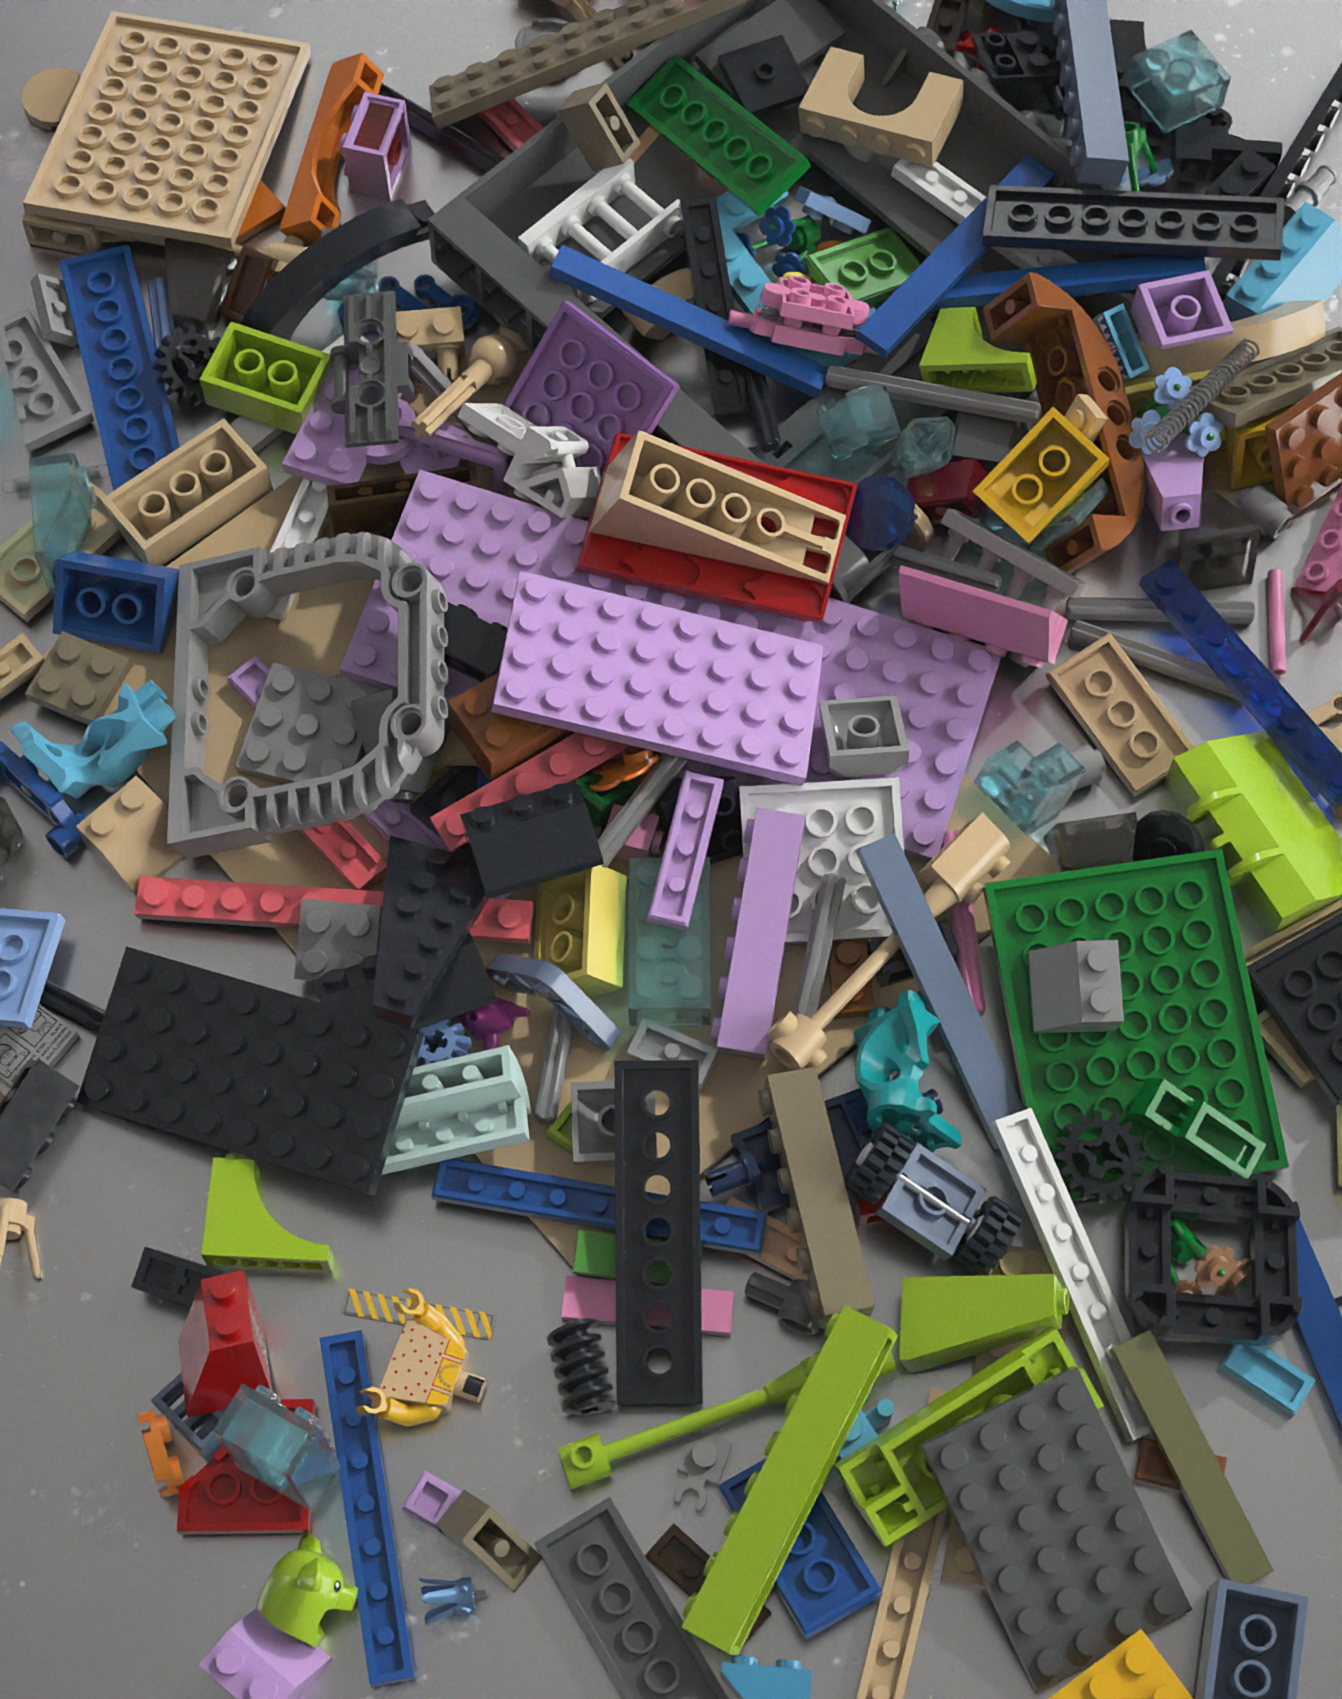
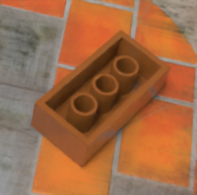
(494, 739)

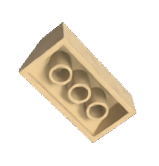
(188, 494)

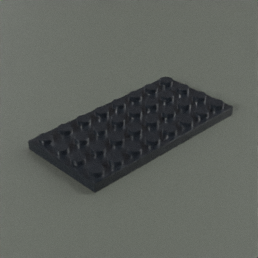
(251, 1069)

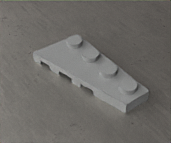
(42, 388)

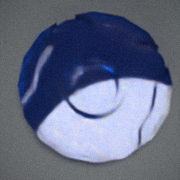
(880, 513)

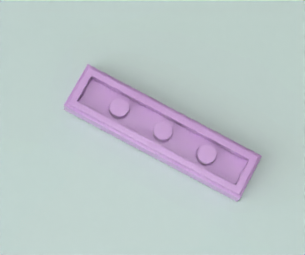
(685, 851)

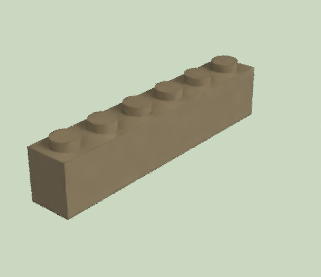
(816, 1194)

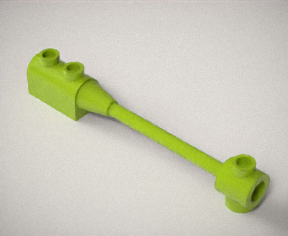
(589, 1459)

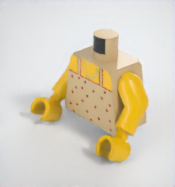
(424, 1369)

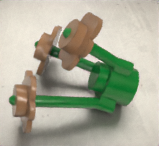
(1214, 1267)

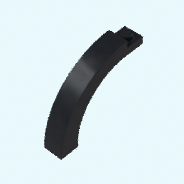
(332, 260)

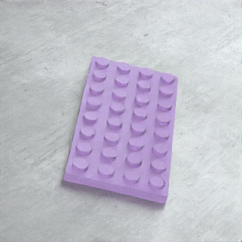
(659, 678)

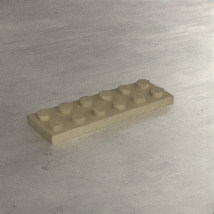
(1276, 381)

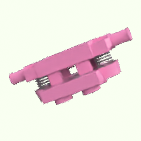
(807, 316)

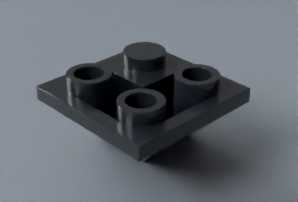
(727, 828)

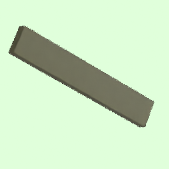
(1191, 1459)

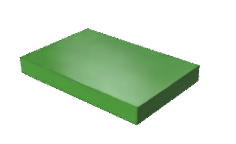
(866, 266)

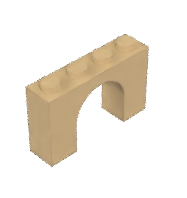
(911, 134)

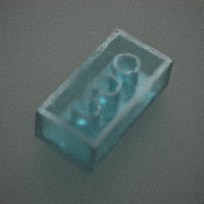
(665, 963)
(278, 1445)

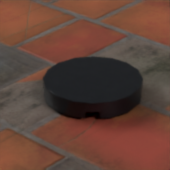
(1165, 835)

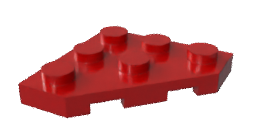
(233, 1502)

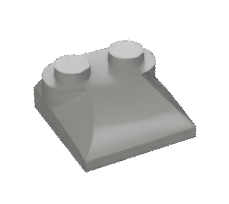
(864, 736)
(595, 1123)

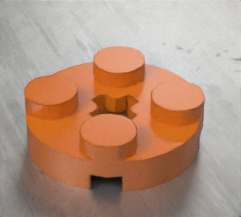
(162, 1466)

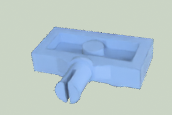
(819, 204)

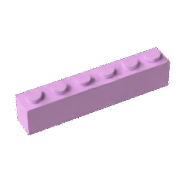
(760, 933)

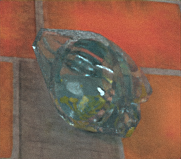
(924, 446)

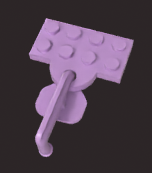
(322, 455)

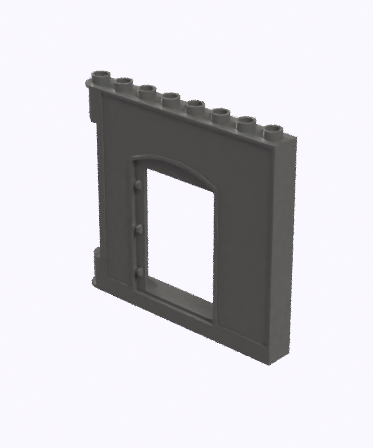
(479, 229)

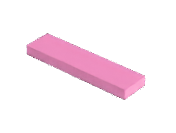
(597, 1300)

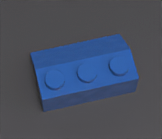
(115, 600)

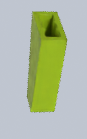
(974, 1314)

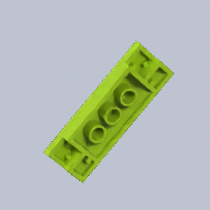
(890, 1474)

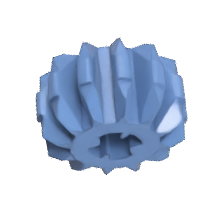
(443, 1034)

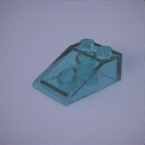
(59, 509)

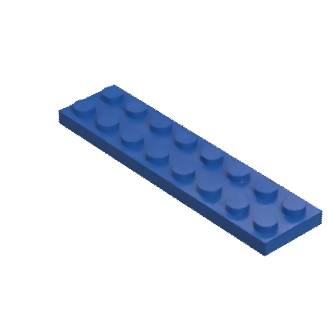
(119, 361)

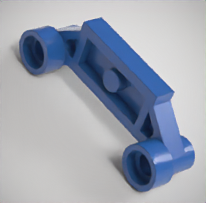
(44, 796)

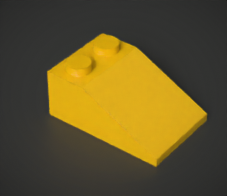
(1042, 475)

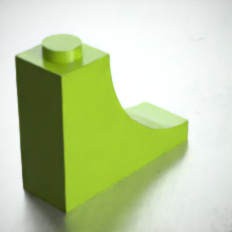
(964, 360)
(244, 1233)

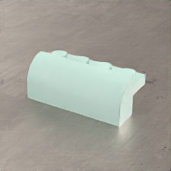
(460, 1109)

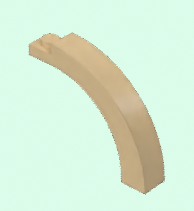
(1274, 331)

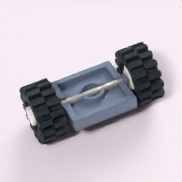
(932, 1201)

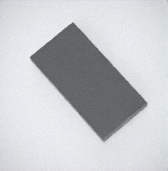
(803, 23)

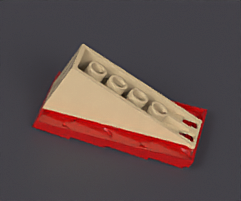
(717, 527)

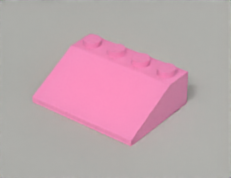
(981, 616)

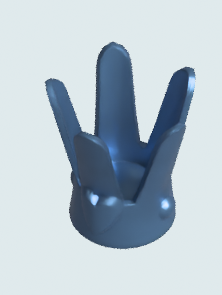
(456, 1593)

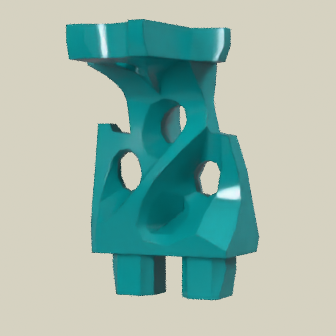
(886, 1052)

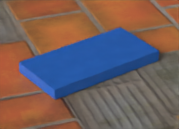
(823, 1572)

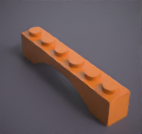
(313, 197)

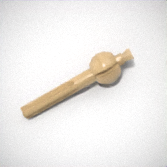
(490, 362)

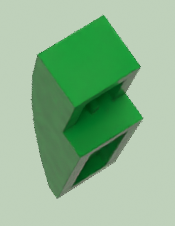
(1197, 1127)

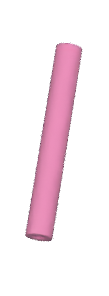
(1276, 622)

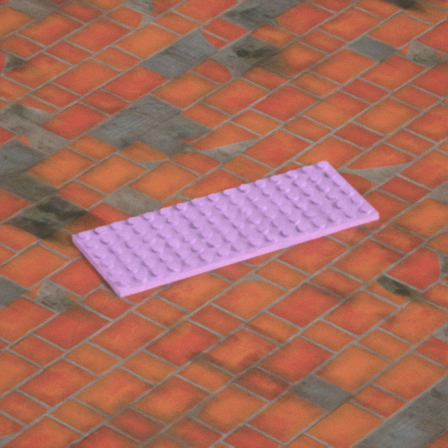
(483, 540)

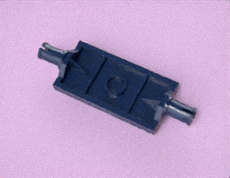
(759, 1166)

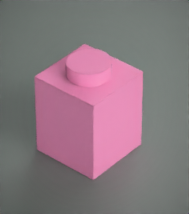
(644, 841)

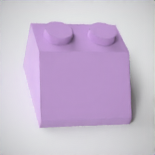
(1180, 311)
(263, 1661)

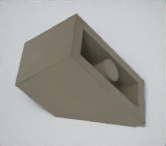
(488, 1539)

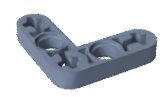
(548, 981)

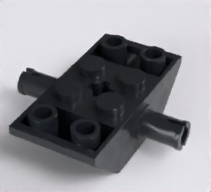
(1025, 67)

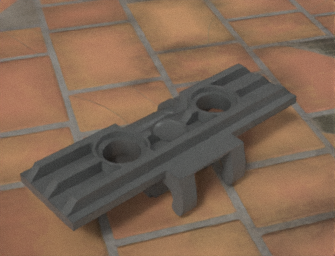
(383, 371)

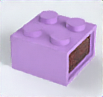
(376, 145)

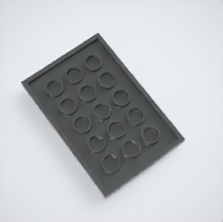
(1055, 1527)

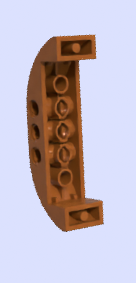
(1069, 361)

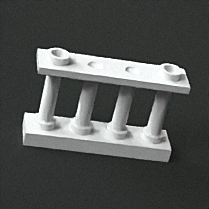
(594, 201)

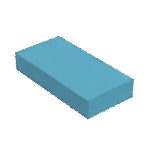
(1268, 1376)

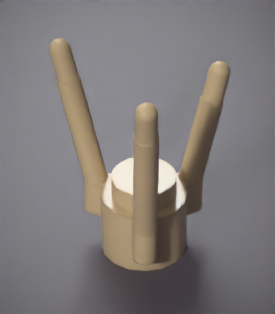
(14, 1221)

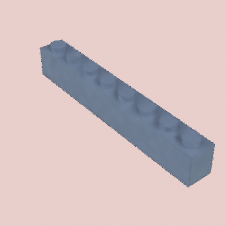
(1090, 91)

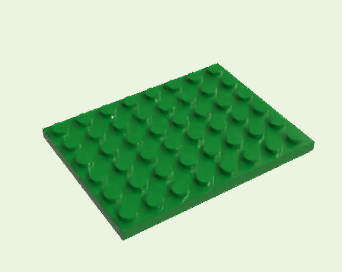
(1182, 1000)

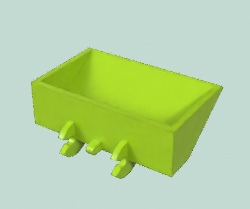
(1269, 827)

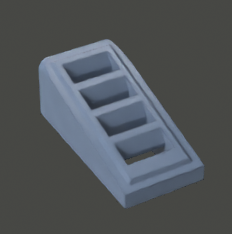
(204, 1440)

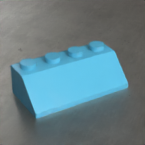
(1307, 268)

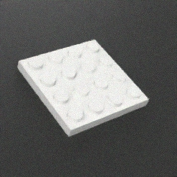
(837, 823)

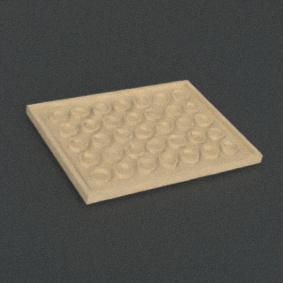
(168, 129)

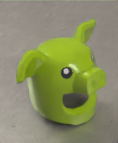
(302, 1590)

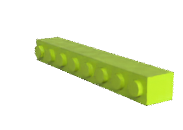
(789, 1480)

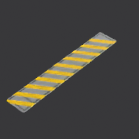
(381, 1308)

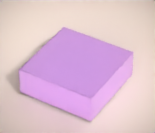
(430, 1499)

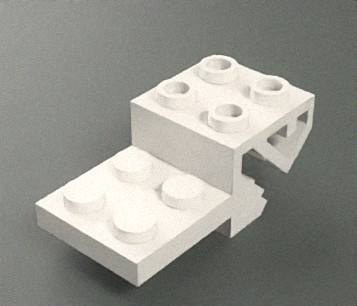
(542, 459)

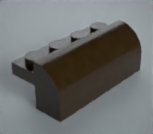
(379, 503)

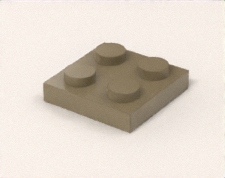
(78, 678)

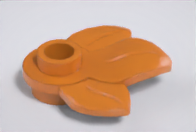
(631, 764)

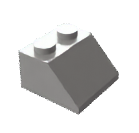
(1076, 987)

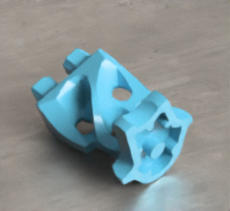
(120, 738)

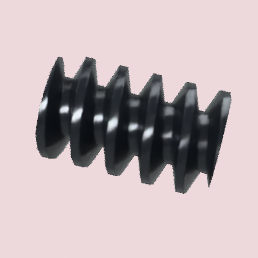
(578, 1368)

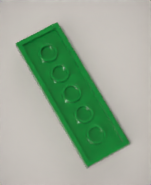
(718, 135)

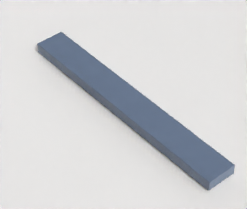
(939, 981)

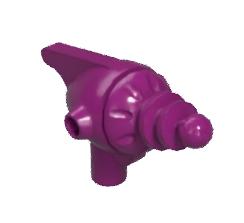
(492, 1020)

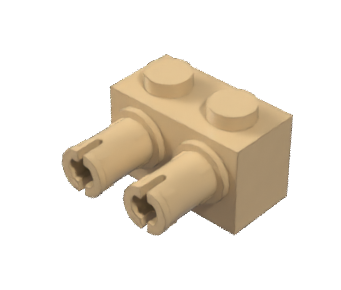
(437, 334)

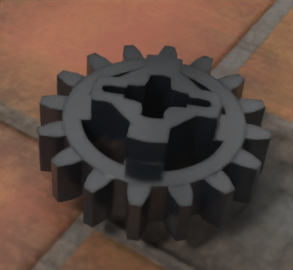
(178, 363)
(1083, 1151)

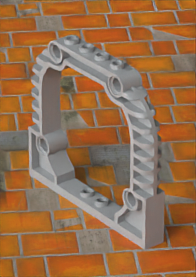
(212, 602)

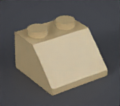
(130, 834)

